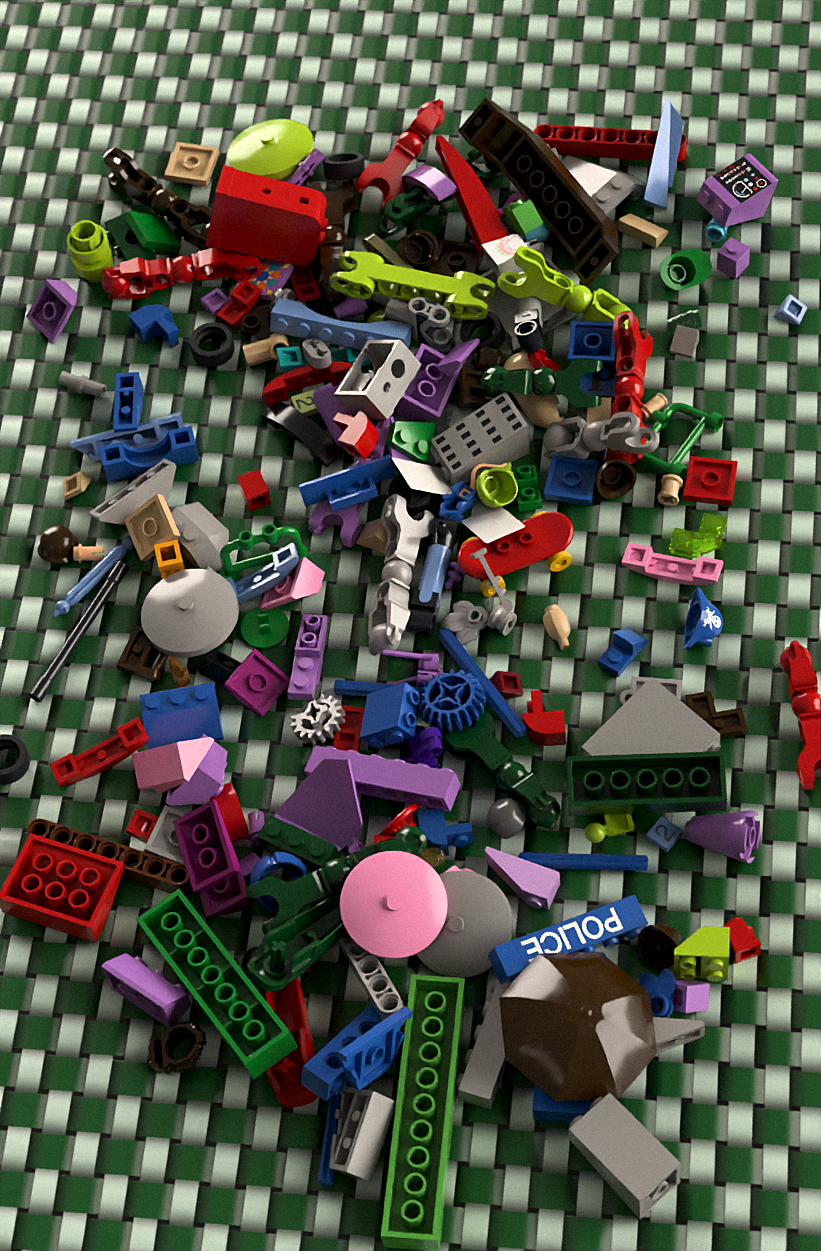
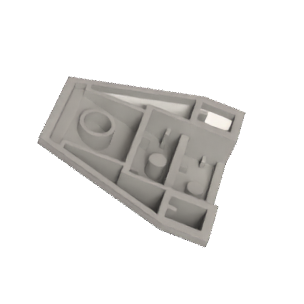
(603, 183)

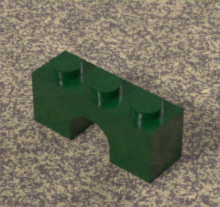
(123, 238)
(284, 837)

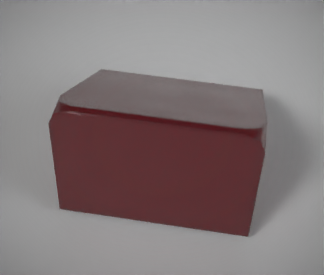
(507, 684)

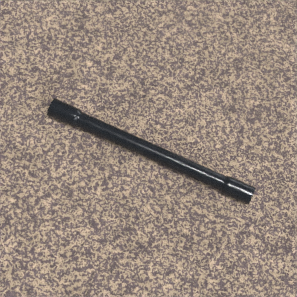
(46, 681)

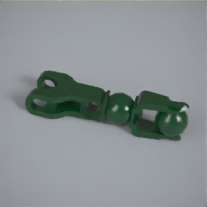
(485, 750)

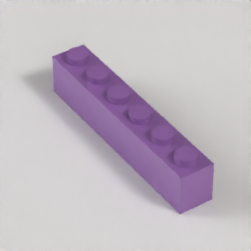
(394, 778)

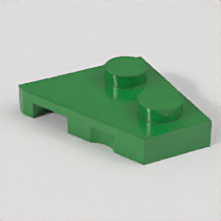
(411, 439)

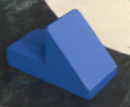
(622, 651)

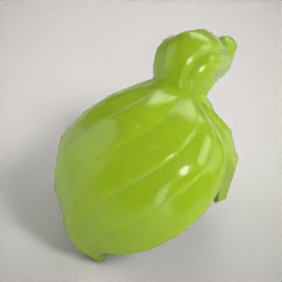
(497, 486)

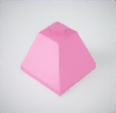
(300, 583)

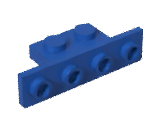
(348, 485)

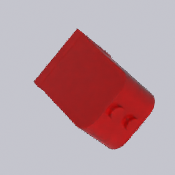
(267, 218)

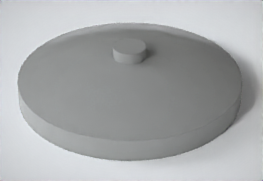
(189, 612)
(474, 924)

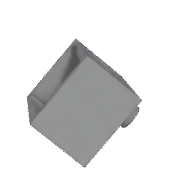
(378, 391)

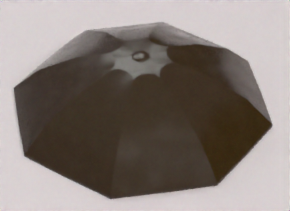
(577, 1026)

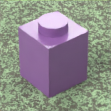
(733, 258)

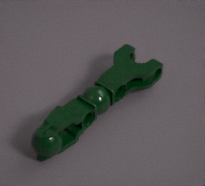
(410, 206)
(321, 882)

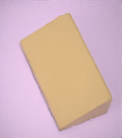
(642, 230)

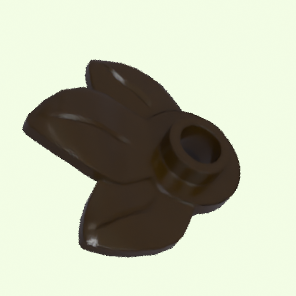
(258, 323)

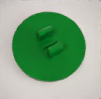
(265, 628)

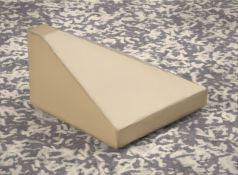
(75, 484)

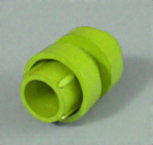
(89, 250)

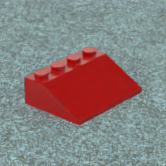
(61, 887)

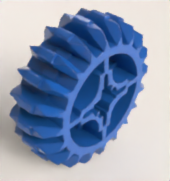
(451, 700)

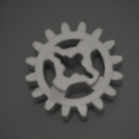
(318, 719)

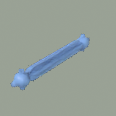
(93, 576)

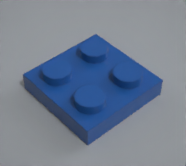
(571, 480)

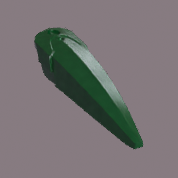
(296, 945)

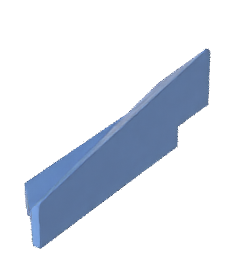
(664, 157)
(148, 434)

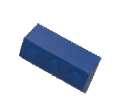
(181, 715)

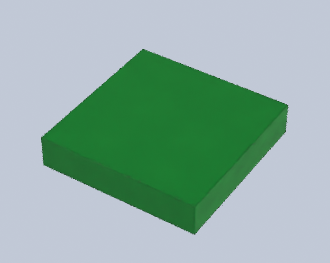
(153, 231)

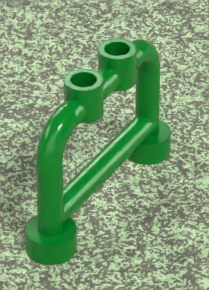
(660, 420)
(247, 540)

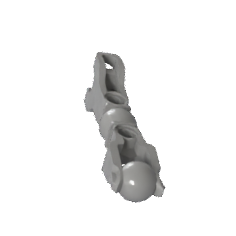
(390, 608)

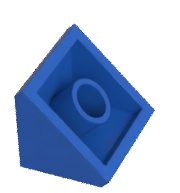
(592, 341)

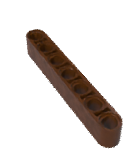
(139, 873)

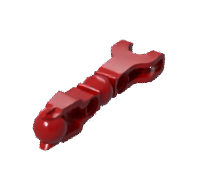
(162, 273)
(632, 352)

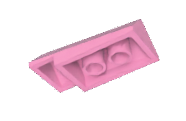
(169, 764)

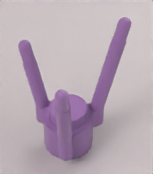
(426, 662)

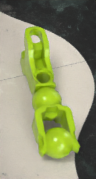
(558, 289)

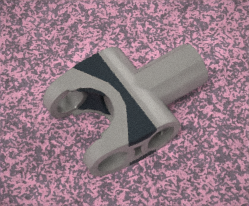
(421, 314)

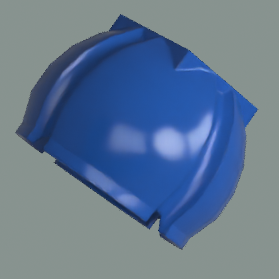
(267, 864)

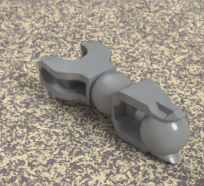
(597, 436)

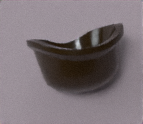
(614, 478)
(57, 545)
(657, 945)

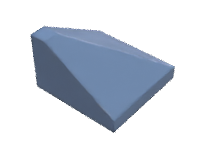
(791, 310)

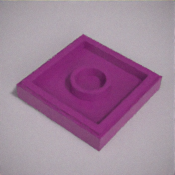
(257, 683)

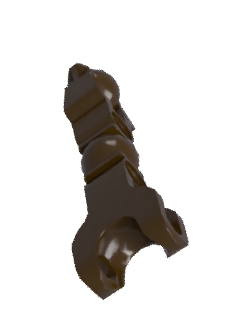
(164, 202)
(338, 205)

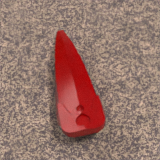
(287, 1073)

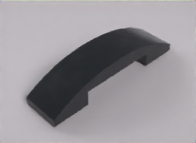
(304, 430)

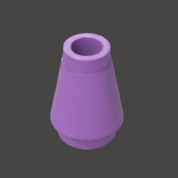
(350, 308)

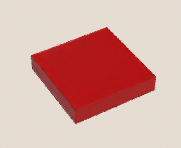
(710, 480)

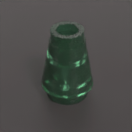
(688, 318)

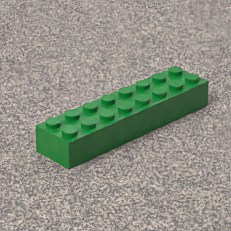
(217, 984)

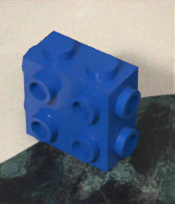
(390, 715)

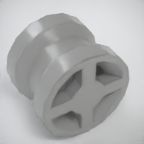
(501, 620)

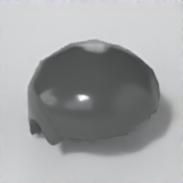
(506, 817)

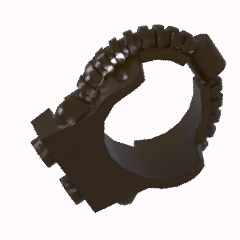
(163, 1049)

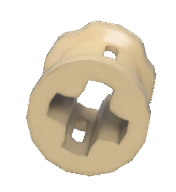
(670, 488)

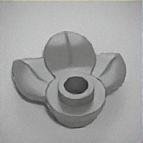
(462, 621)

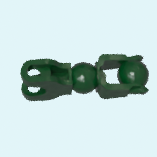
(545, 381)

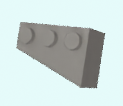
(361, 1132)

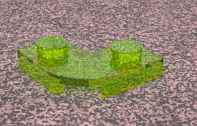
(698, 543)

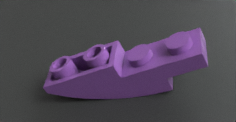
(308, 658)

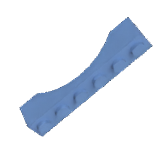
(297, 320)

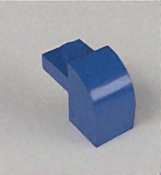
(152, 321)
(442, 835)

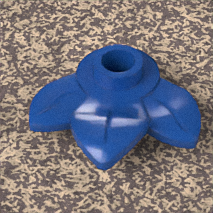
(660, 990)

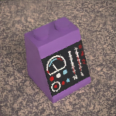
(738, 191)

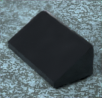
(218, 666)

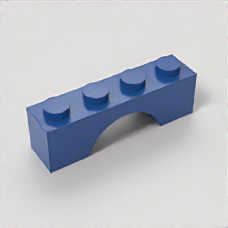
(124, 461)

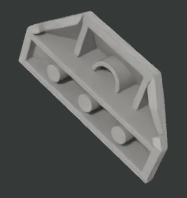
(136, 493)
(200, 535)

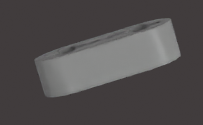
(316, 353)

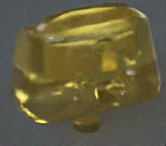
(433, 856)

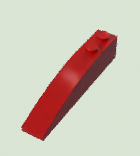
(473, 200)

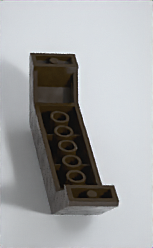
(549, 185)

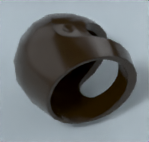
(418, 247)

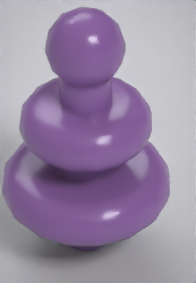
(453, 575)

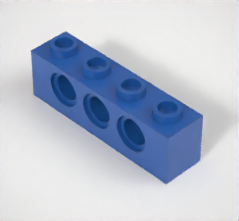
(324, 1071)

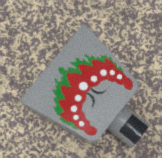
(500, 253)

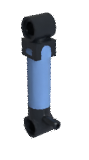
(426, 598)

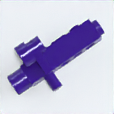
(425, 746)

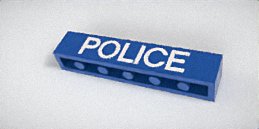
(579, 934)

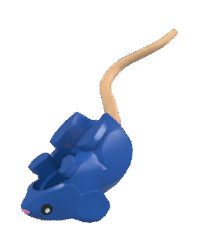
(462, 496)

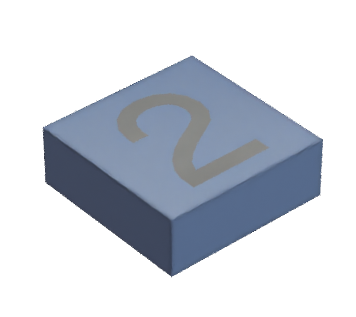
(664, 834)

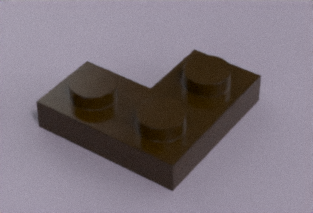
(726, 723)

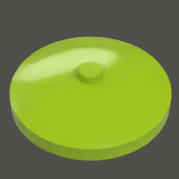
(271, 148)

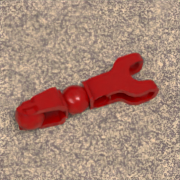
(408, 146)
(806, 706)

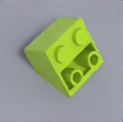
(703, 955)

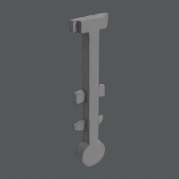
(493, 580)

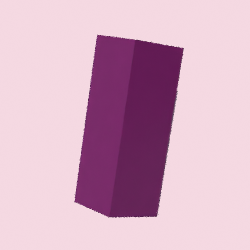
(211, 860)

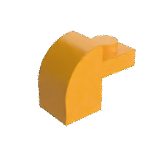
(169, 558)

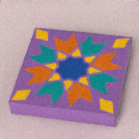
(272, 277)

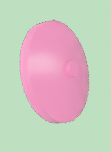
(393, 904)

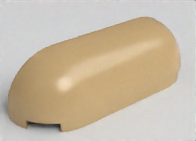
(538, 409)

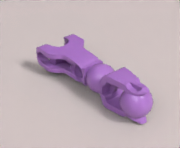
(349, 517)

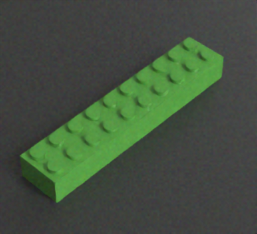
(424, 1114)

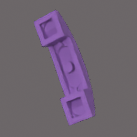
(431, 179)

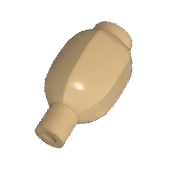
(557, 625)

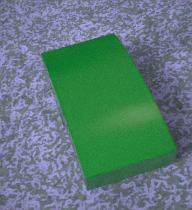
(528, 492)

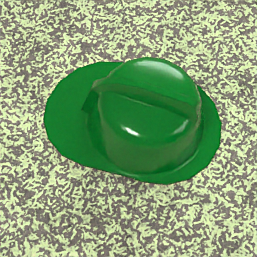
(685, 269)

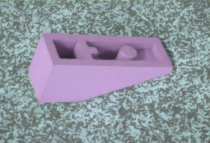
(528, 880)

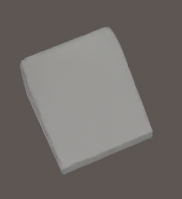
(684, 341)

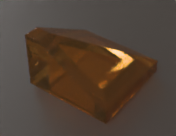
(179, 673)

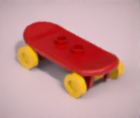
(541, 538)

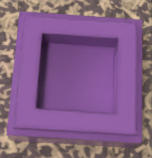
(214, 301)

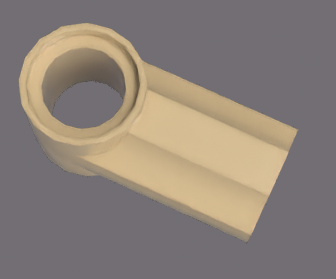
(264, 349)

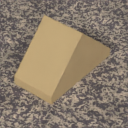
(373, 536)

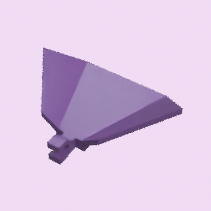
(327, 805)

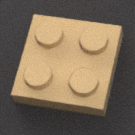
(192, 164)
(150, 526)

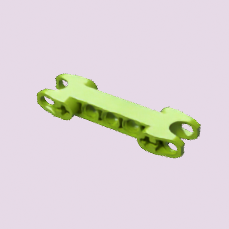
(373, 276)

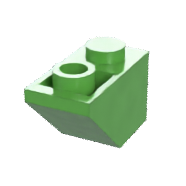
(521, 217)

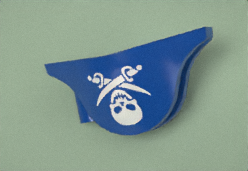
(702, 621)

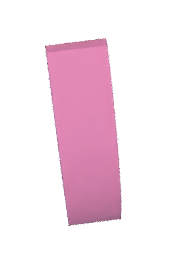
(670, 568)

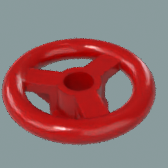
(401, 820)

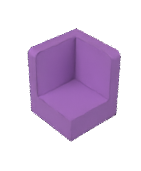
(691, 996)

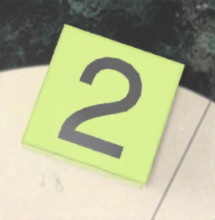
(304, 403)

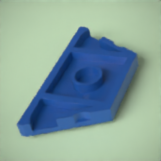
(374, 1051)

